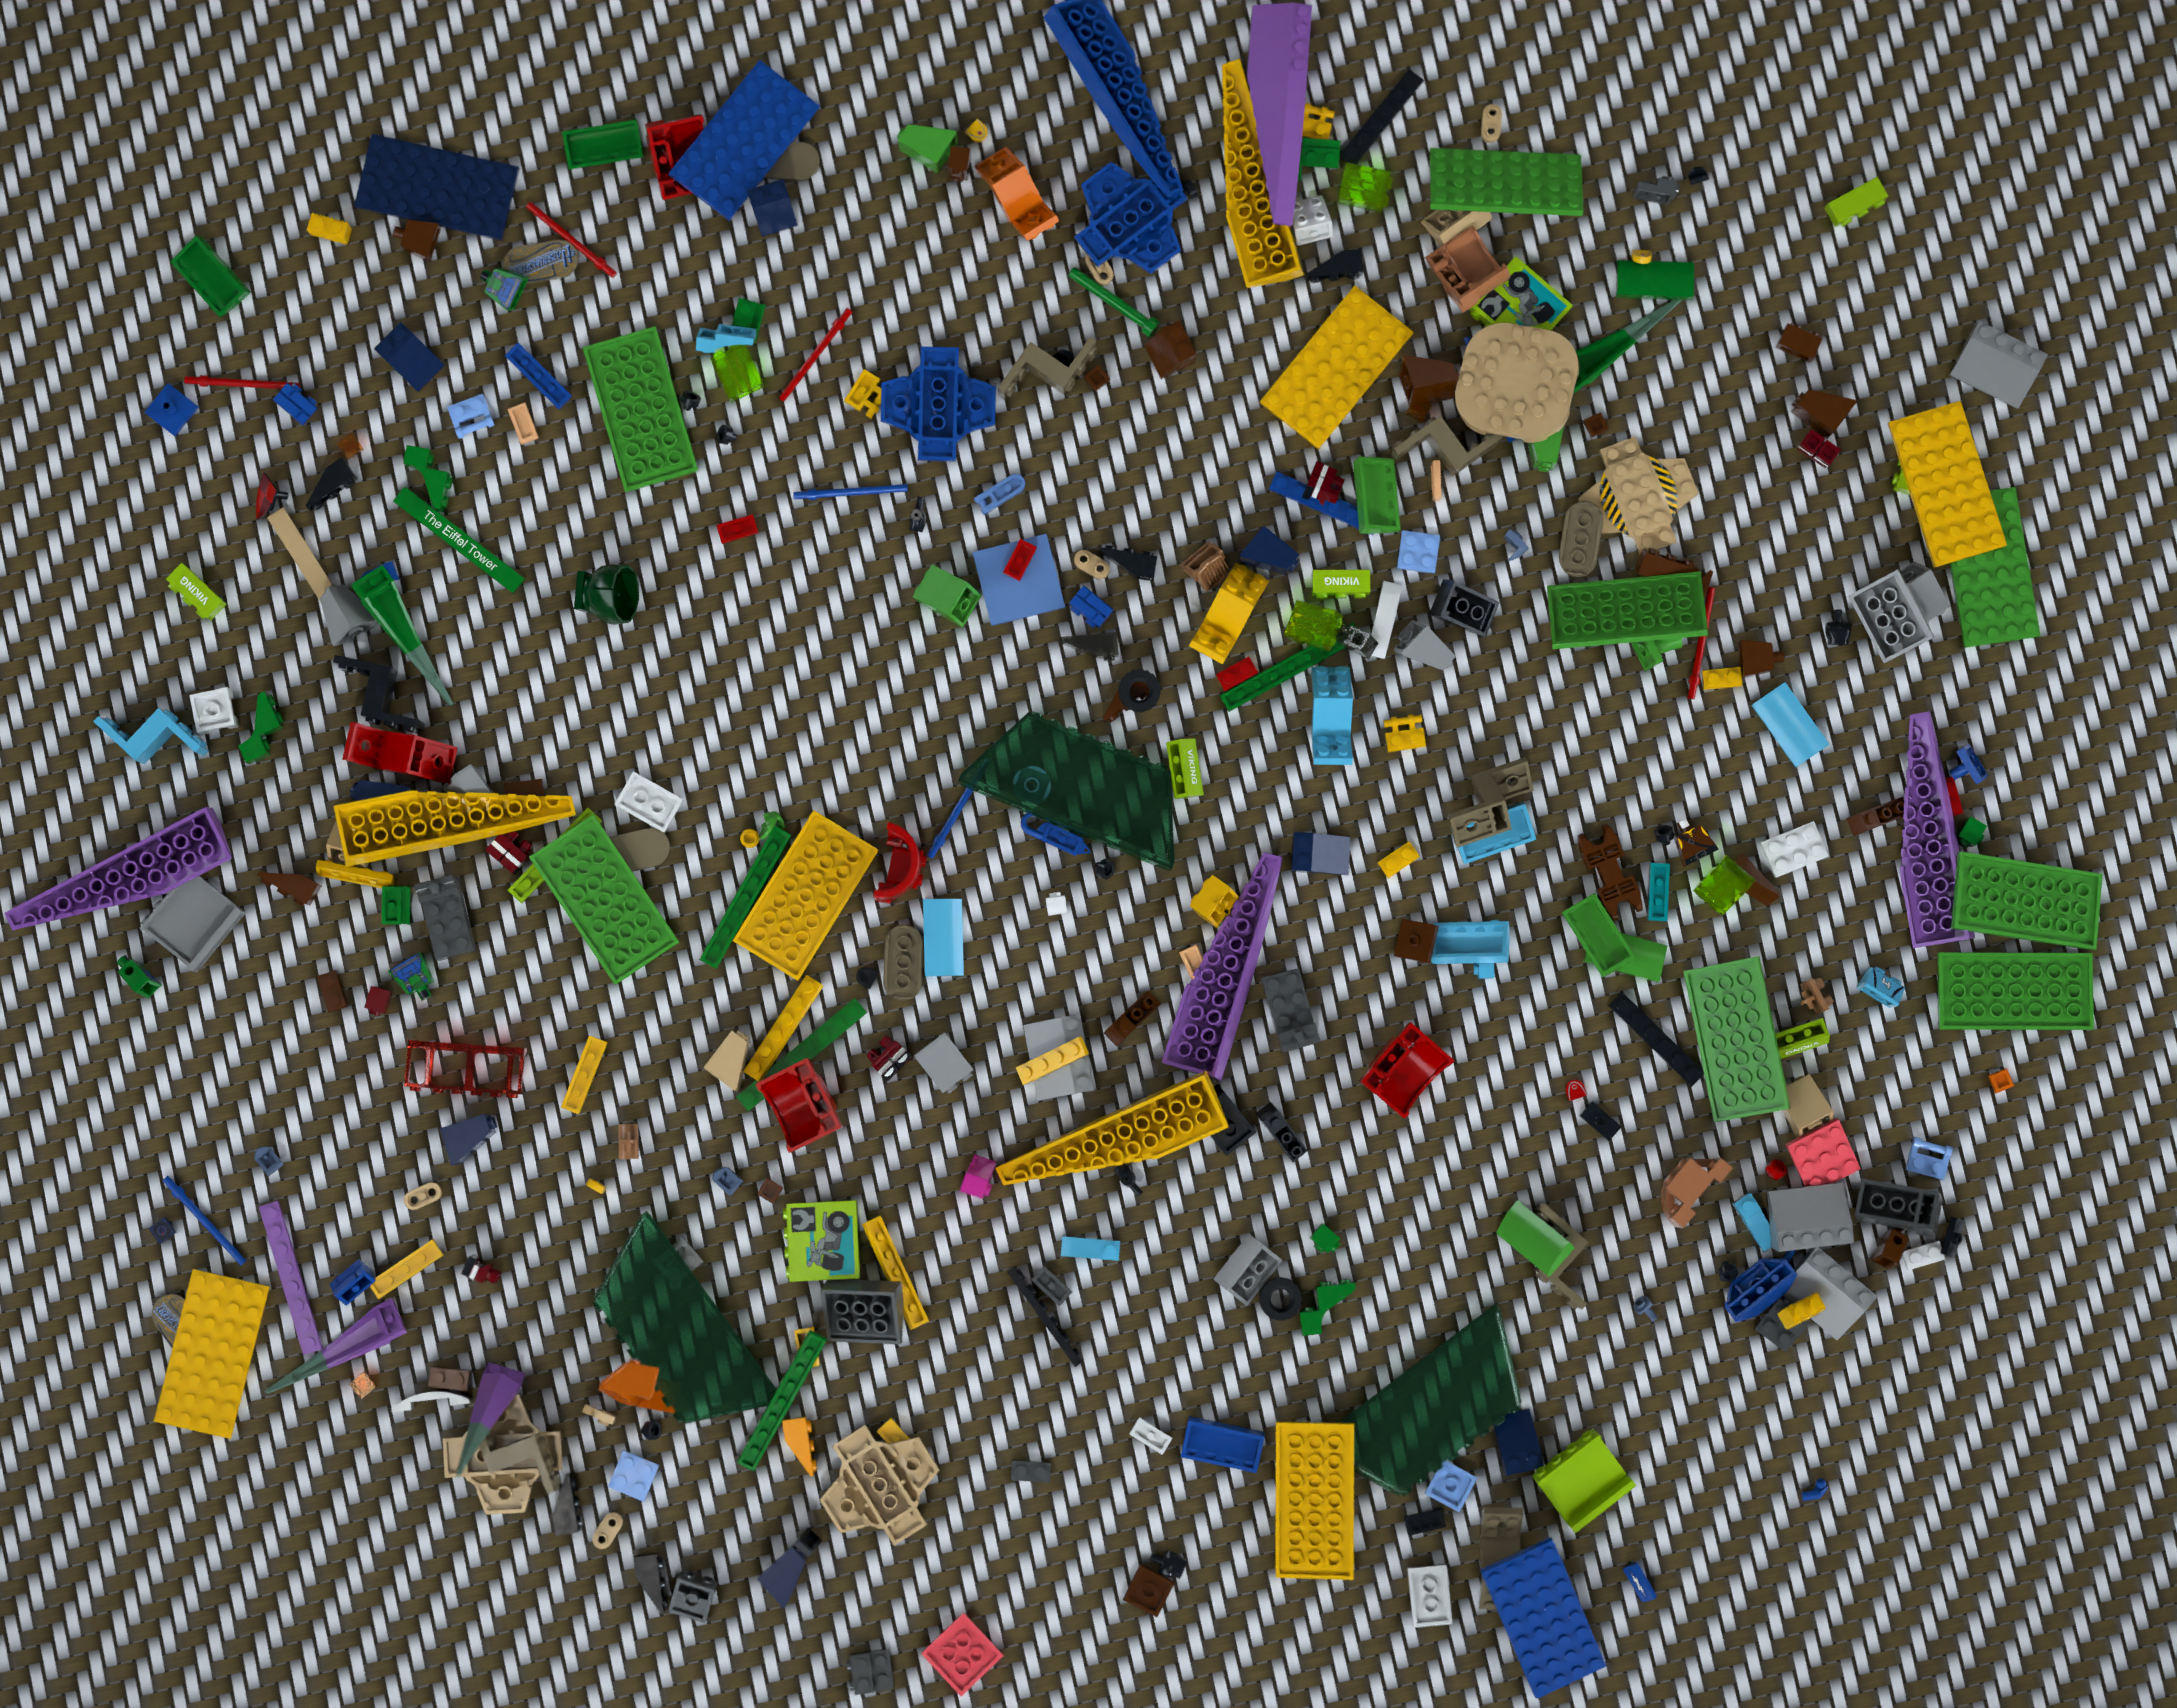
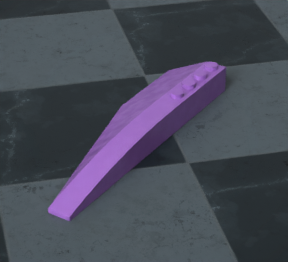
(1278, 95)
(1928, 841)
(135, 873)
(1218, 993)

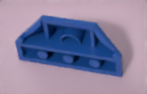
(1759, 1288)

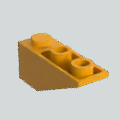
(797, 1437)

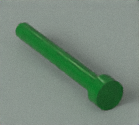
(1149, 325)

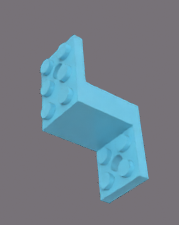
(1331, 715)
(151, 735)

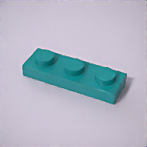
(1658, 892)

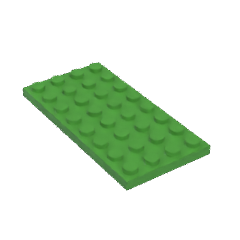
(1506, 182)
(640, 409)
(1996, 586)
(1627, 610)
(604, 899)
(2026, 901)
(2015, 991)
(1736, 1039)

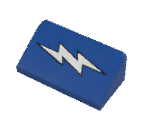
(1639, 1582)

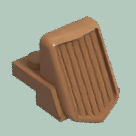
(1206, 566)

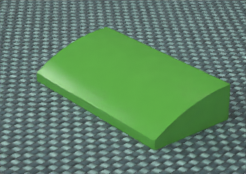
(1376, 495)
(1598, 935)
(1648, 958)
(1534, 1238)

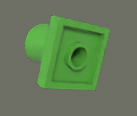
(1649, 651)

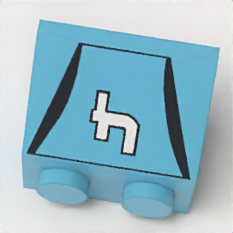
(1881, 988)

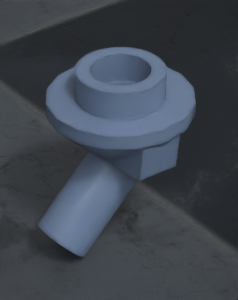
(1643, 1305)

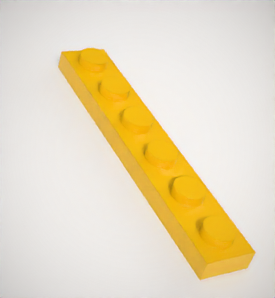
(783, 1028)
(894, 1270)

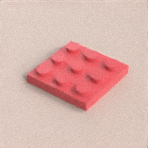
(1823, 1155)
(962, 1654)

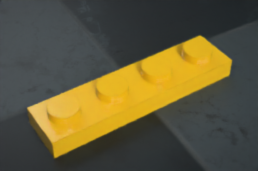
(353, 874)
(1052, 1060)
(584, 1074)
(406, 1268)

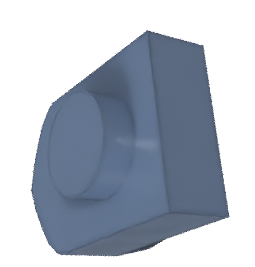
(1515, 540)
(267, 1160)
(727, 1179)

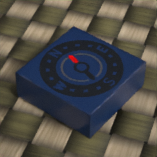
(162, 1230)

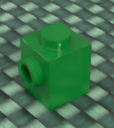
(1971, 832)
(1325, 1239)

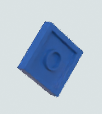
(171, 409)
(1970, 764)

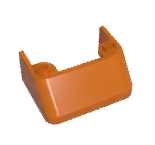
(635, 1386)

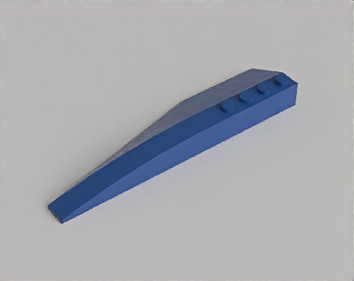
(1114, 81)

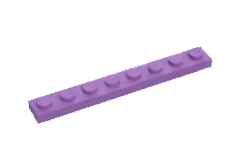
(290, 1277)

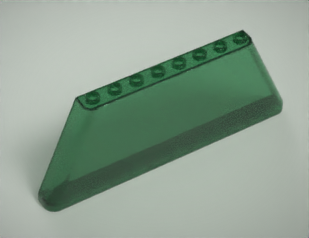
(1080, 787)
(678, 1329)
(1436, 1407)

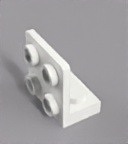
(1311, 220)

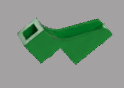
(436, 481)
(266, 723)
(1327, 1297)

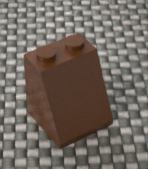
(1170, 350)
(1427, 380)
(1822, 410)

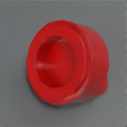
(1776, 1169)

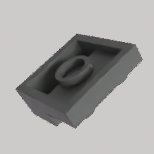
(1661, 192)
(1774, 1330)
(693, 1596)
(870, 1671)

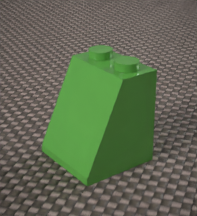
(927, 144)
(1545, 453)
(947, 595)

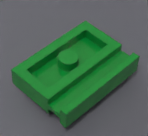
(1320, 152)
(749, 315)
(396, 904)

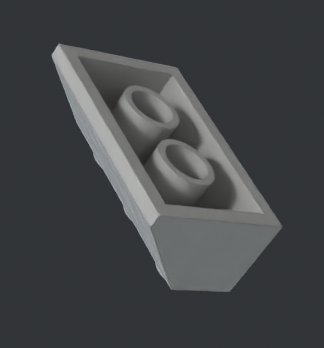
(1247, 1269)

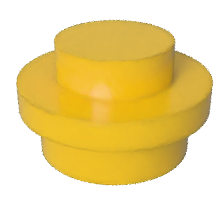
(749, 838)

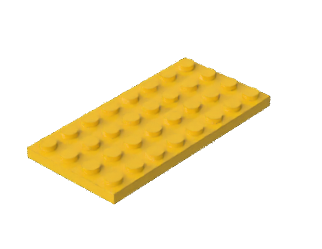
(1336, 367)
(1947, 484)
(805, 895)
(211, 1353)
(1315, 1500)

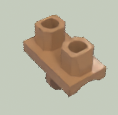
(1813, 996)
(628, 1141)

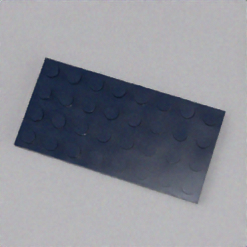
(436, 187)

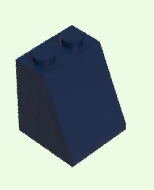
(772, 208)
(1269, 553)
(367, 790)
(467, 1136)
(783, 1575)

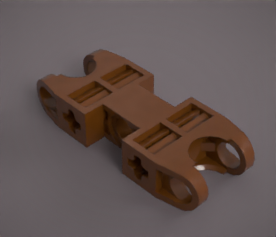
(1610, 872)

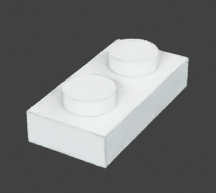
(1923, 1255)
(1150, 1436)

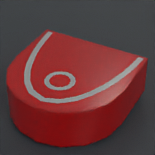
(1575, 1089)

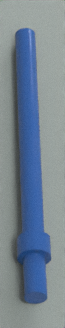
(813, 494)
(939, 839)
(179, 1193)

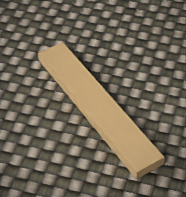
(300, 551)

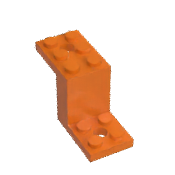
(1016, 193)

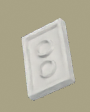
(649, 802)
(1794, 849)
(1429, 1595)

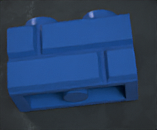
(295, 403)
(1090, 607)
(352, 1282)

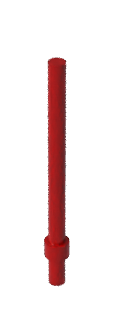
(598, 262)
(837, 326)
(205, 381)
(1694, 679)

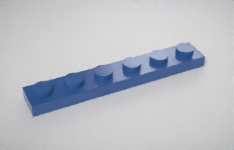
(1294, 490)

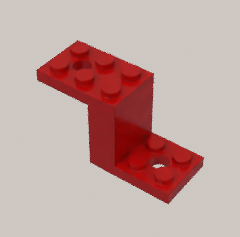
(399, 753)

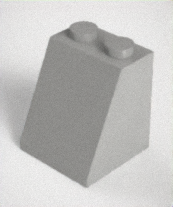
(1925, 590)
(944, 1063)

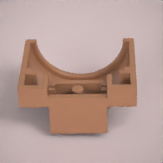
(1470, 271)
(1686, 1184)

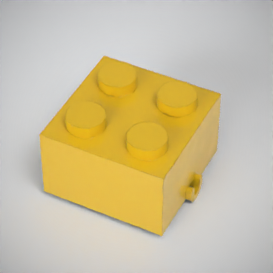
(1213, 901)

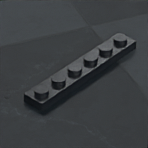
(1381, 118)
(1656, 1039)
(1050, 1322)

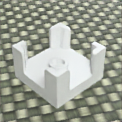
(213, 710)

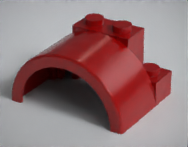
(667, 145)
(903, 868)
(1405, 1070)
(800, 1104)

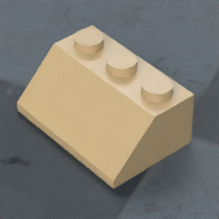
(1447, 224)

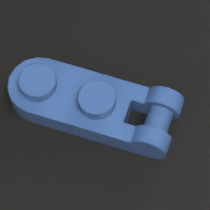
(1000, 493)

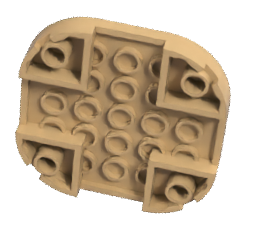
(1517, 382)

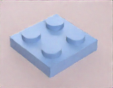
(1418, 552)
(633, 1475)
(1451, 1486)

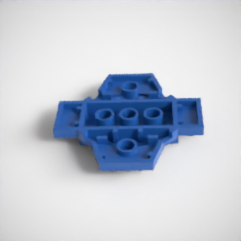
(1128, 220)
(938, 404)

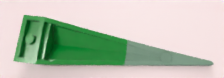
(1602, 353)
(385, 604)

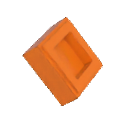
(2000, 1080)

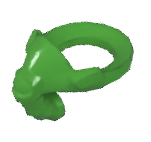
(770, 821)

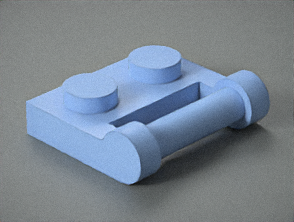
(468, 410)
(1925, 1164)

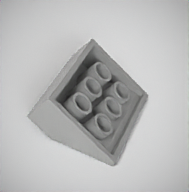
(1998, 364)
(1891, 616)
(1048, 1035)
(1809, 1217)
(1840, 1292)

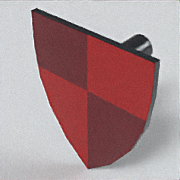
(267, 496)

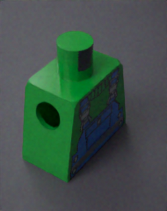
(504, 286)
(413, 975)
(138, 977)

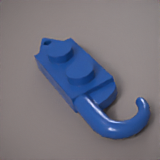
(1056, 837)

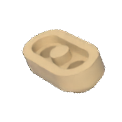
(1491, 122)
(1096, 272)
(1091, 564)
(423, 1196)
(607, 1530)

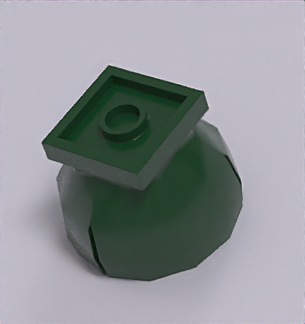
(608, 593)

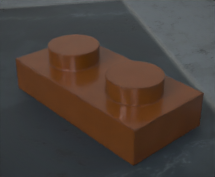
(332, 991)

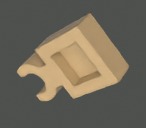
(602, 1416)

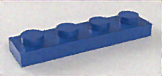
(538, 376)

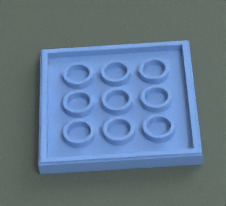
(1015, 600)

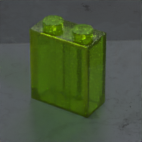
(1365, 187)
(737, 372)
(1313, 625)
(1724, 885)

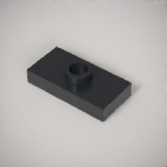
(1600, 1121)
(1953, 1237)
(1424, 1521)
(808, 1542)

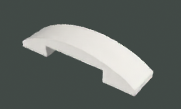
(1385, 617)
(454, 1398)

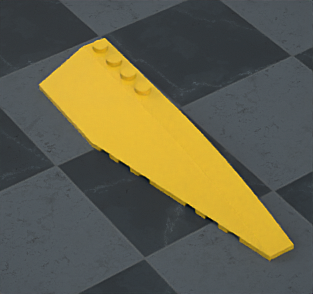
(1263, 248)
(433, 820)
(1128, 1135)

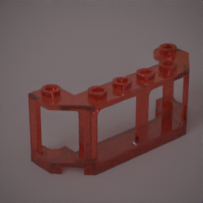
(471, 1051)

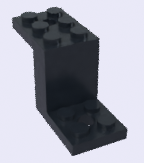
(378, 694)

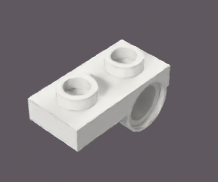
(1056, 904)

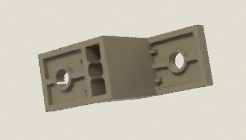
(1047, 369)
(1445, 445)
(1491, 811)
(1577, 1241)
(519, 1451)
(1497, 1540)

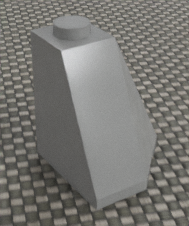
(344, 614)
(1422, 645)
(467, 780)

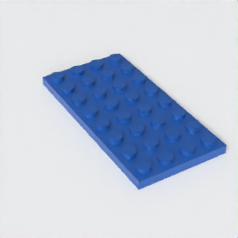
(744, 140)
(1543, 1617)

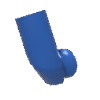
(1819, 1490)

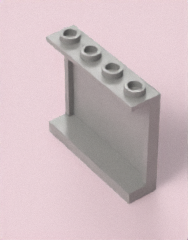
(192, 921)

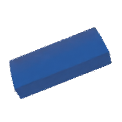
(1222, 1444)

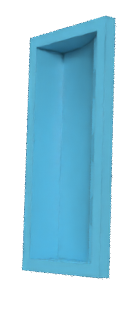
(1790, 724)
(1521, 833)
(943, 937)
(1471, 942)

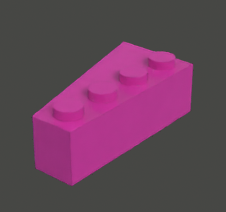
(978, 1177)

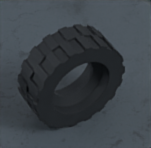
(1139, 705)
(1267, 1291)

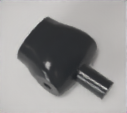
(918, 522)
(1838, 631)
(1124, 1173)
(1171, 1564)

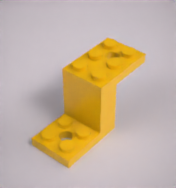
(1229, 613)

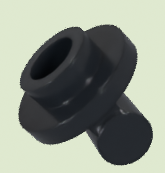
(1697, 175)

